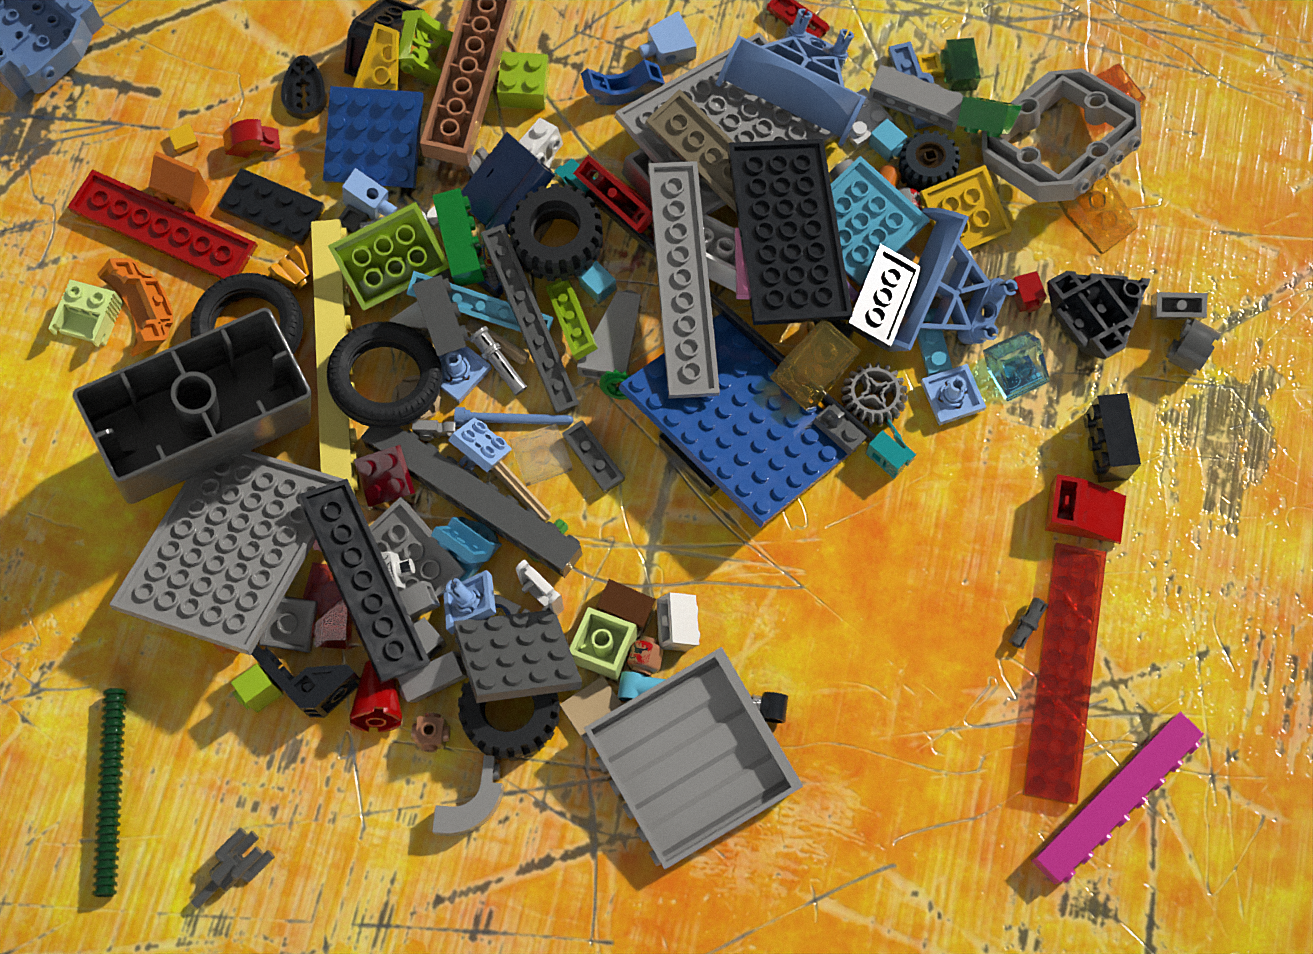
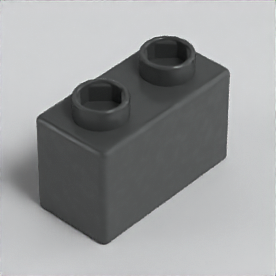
(195, 405)

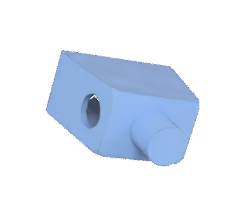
(669, 41)
(366, 195)

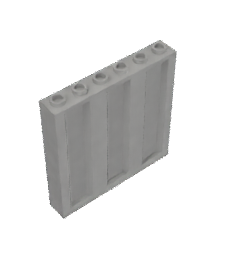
(691, 758)

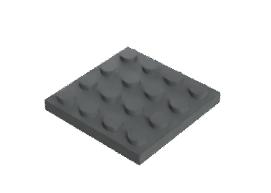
(516, 656)

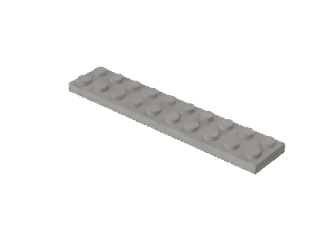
(683, 280)

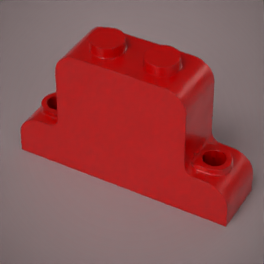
(615, 194)

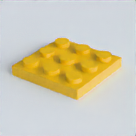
(974, 197)

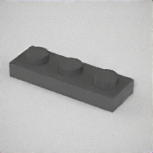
(593, 456)

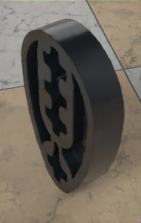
(315, 89)

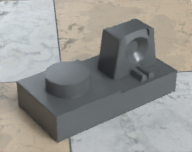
(839, 429)

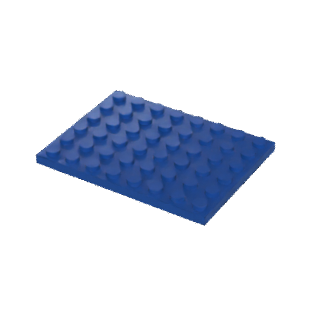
(747, 438)

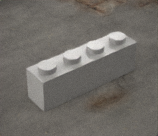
(916, 97)

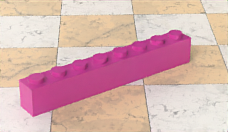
(1117, 798)

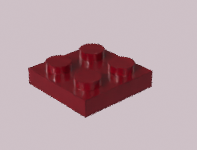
(384, 476)

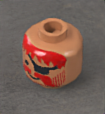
(645, 656)

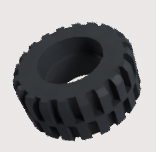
(550, 205)
(514, 743)

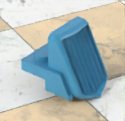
(468, 542)

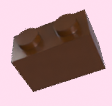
(626, 604)

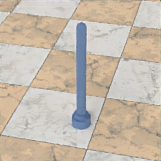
(463, 416)

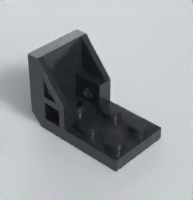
(382, 12)
(315, 688)

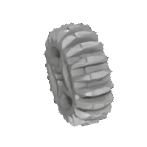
(889, 384)

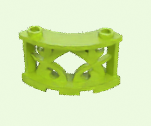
(425, 29)

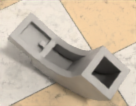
(475, 813)

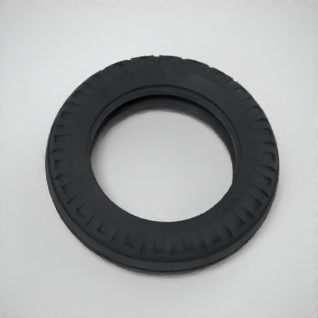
(247, 286)
(384, 335)

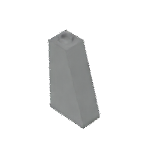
(613, 337)

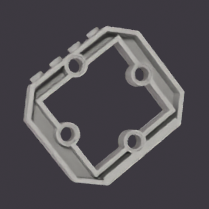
(1100, 105)

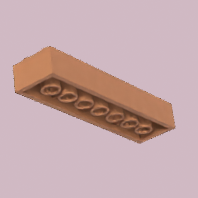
(467, 80)

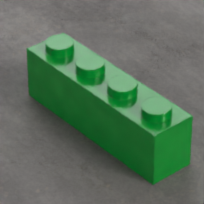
(458, 237)

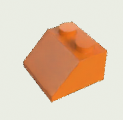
(177, 183)

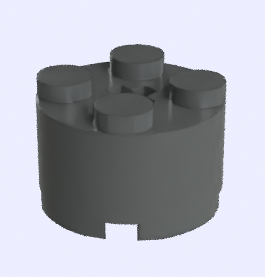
(1193, 346)

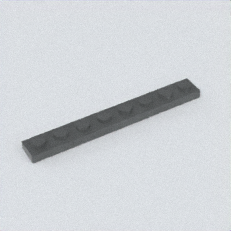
(529, 319)

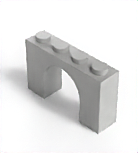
(440, 672)

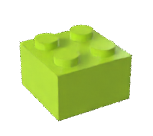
(523, 80)

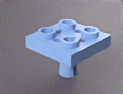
(454, 366)
(958, 381)
(479, 445)
(465, 598)

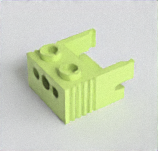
(86, 313)

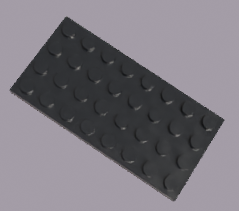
(788, 232)

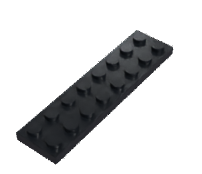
(363, 581)

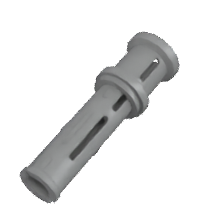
(491, 352)

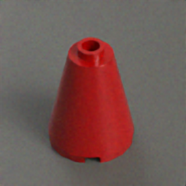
(375, 703)

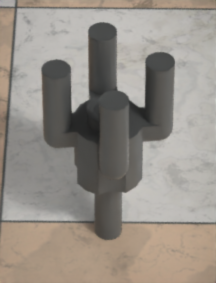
(233, 865)

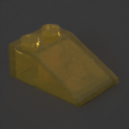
(1100, 215)
(815, 364)

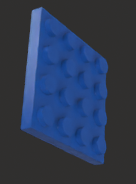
(374, 134)

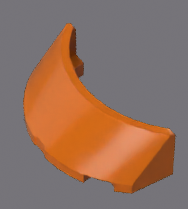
(144, 299)

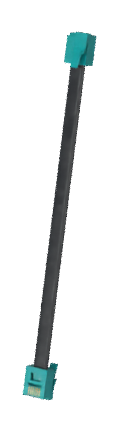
(882, 449)

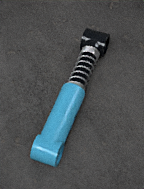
(771, 704)

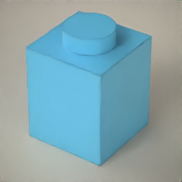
(887, 140)
(597, 282)

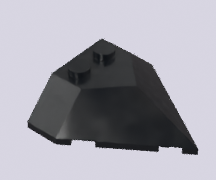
(1096, 309)

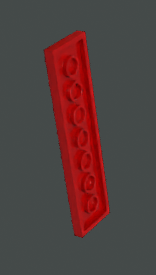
(162, 226)

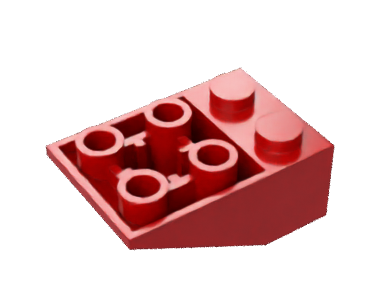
(1085, 509)

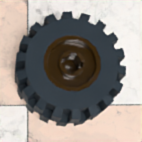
(928, 160)

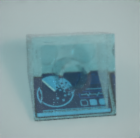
(1017, 365)

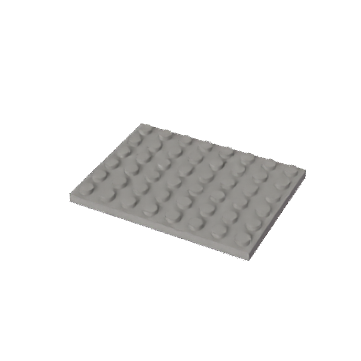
(732, 109)
(225, 552)

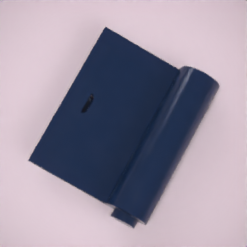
(504, 180)

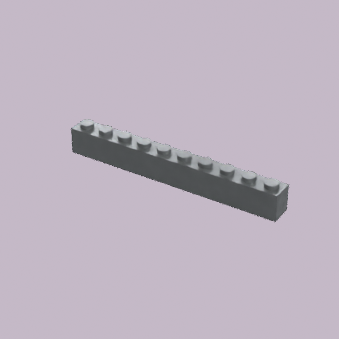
(480, 499)

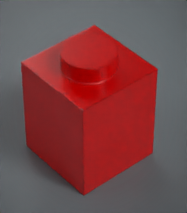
(1030, 292)

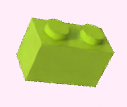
(255, 688)

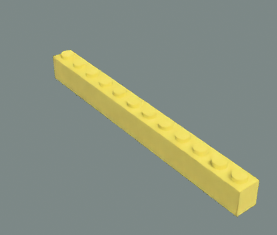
(331, 325)

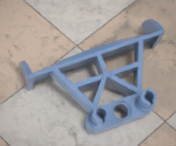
(798, 76)
(988, 293)

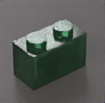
(961, 65)

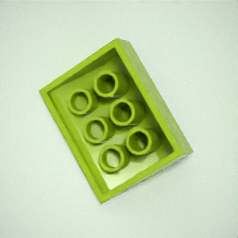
(385, 253)

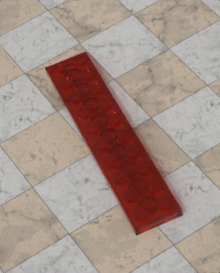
(1065, 674)

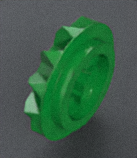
(609, 381)

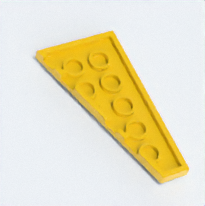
(380, 60)

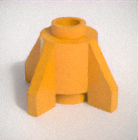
(291, 270)

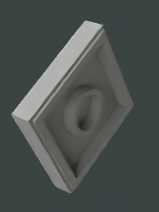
(291, 625)

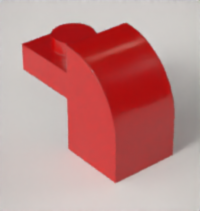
(249, 135)

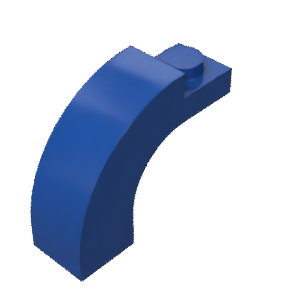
(625, 86)

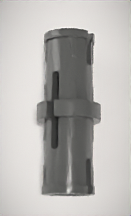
(1028, 623)

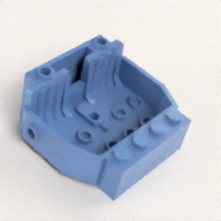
(45, 47)

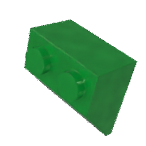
(987, 115)

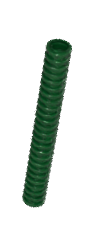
(109, 793)

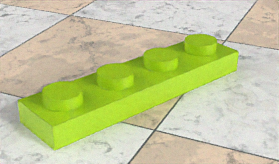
(571, 318)

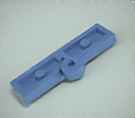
(905, 61)

